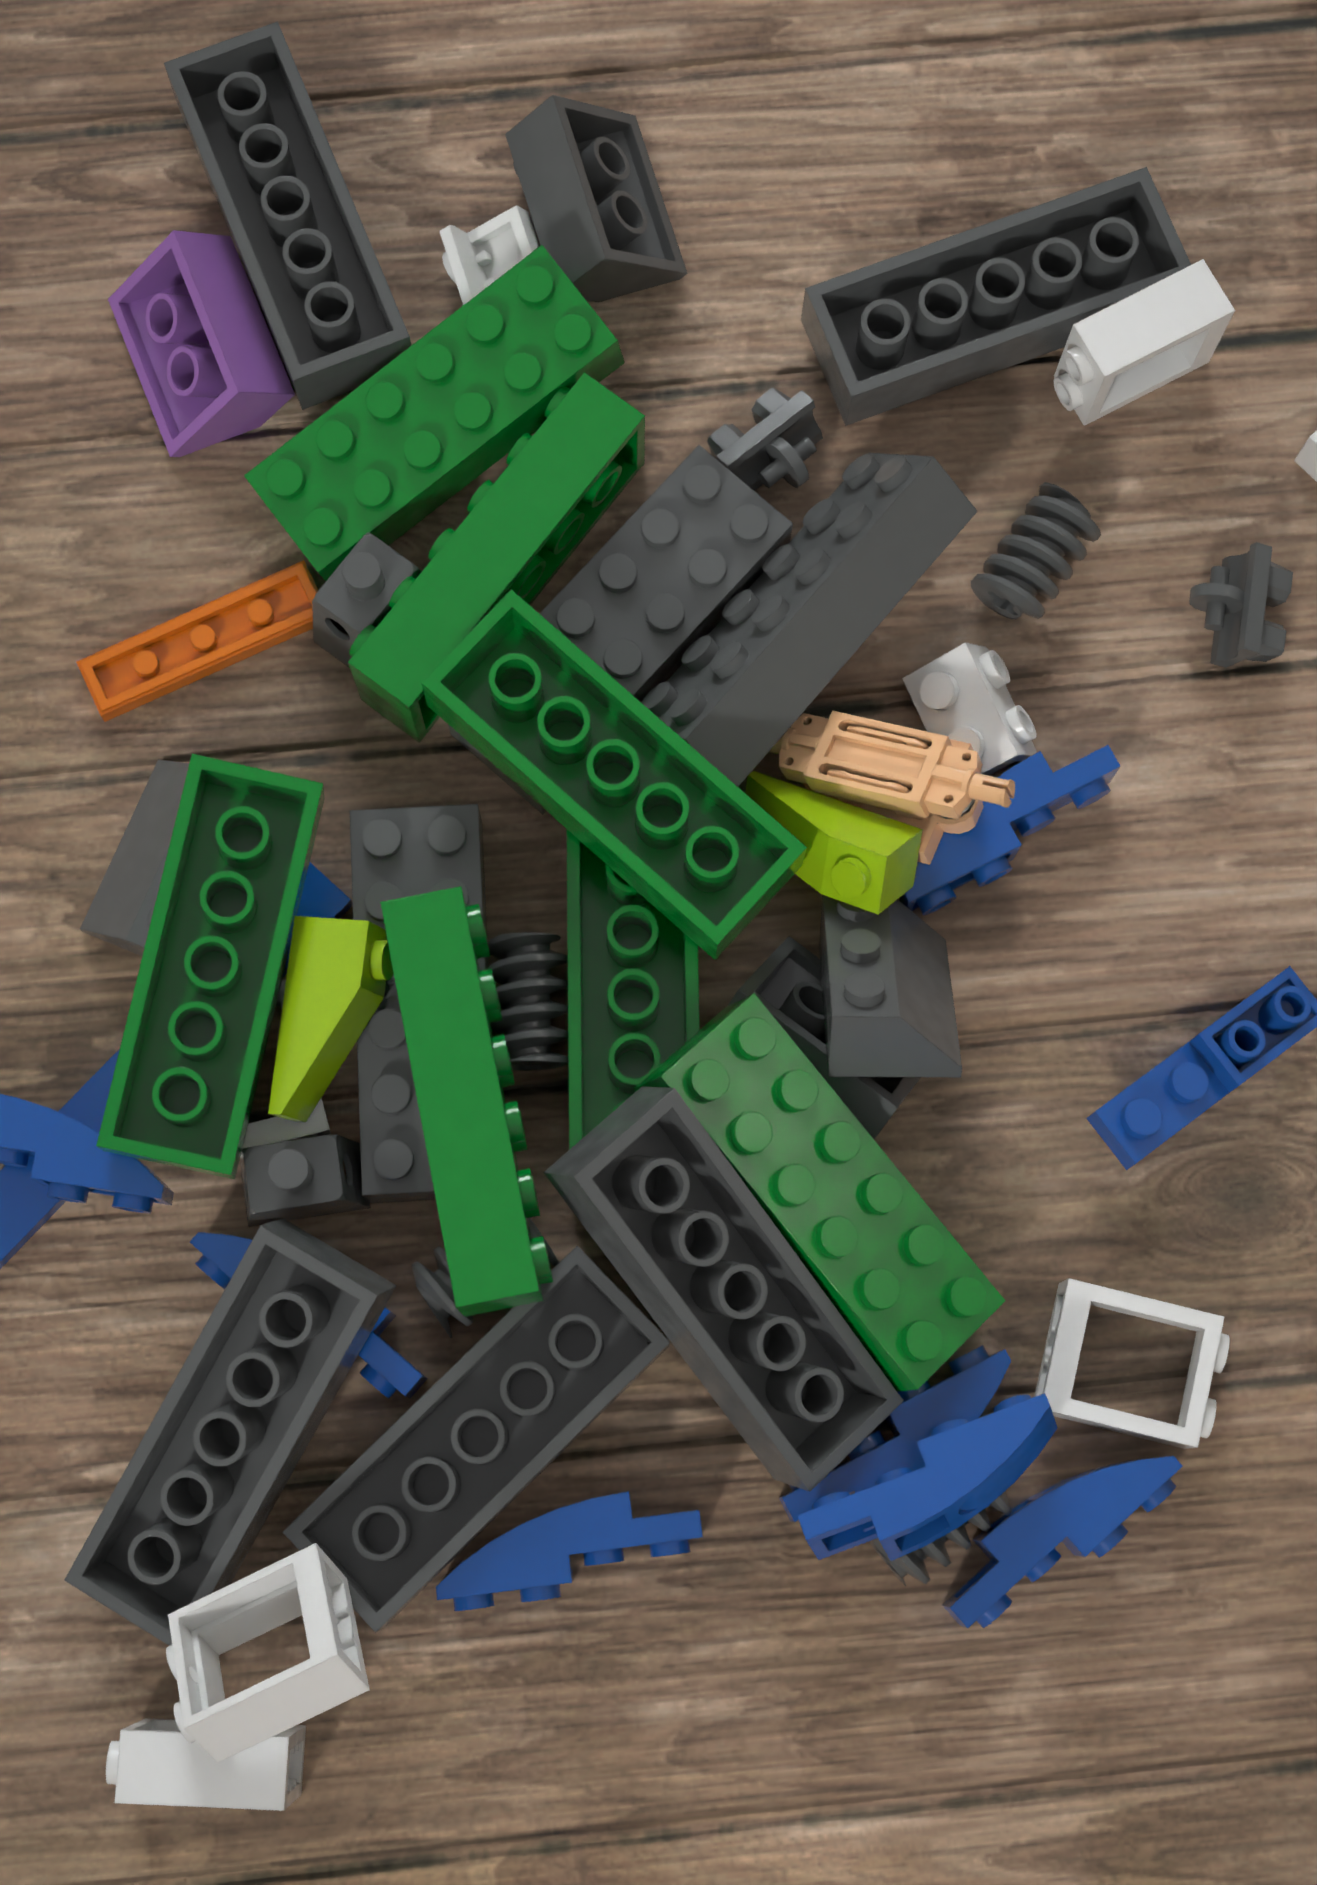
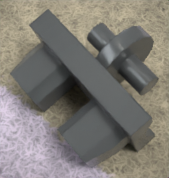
(773, 447)
(1237, 605)

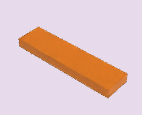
(200, 641)

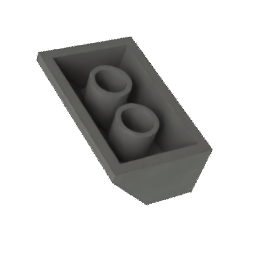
(595, 198)
(132, 881)
(793, 994)
(886, 994)

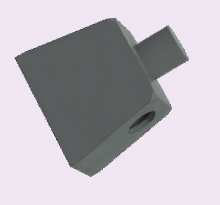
(357, 594)
(302, 1179)

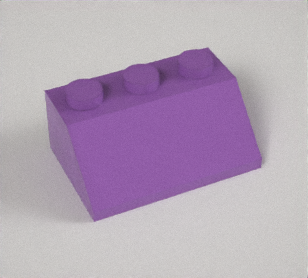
(200, 342)

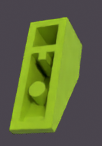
(849, 849)
(329, 997)

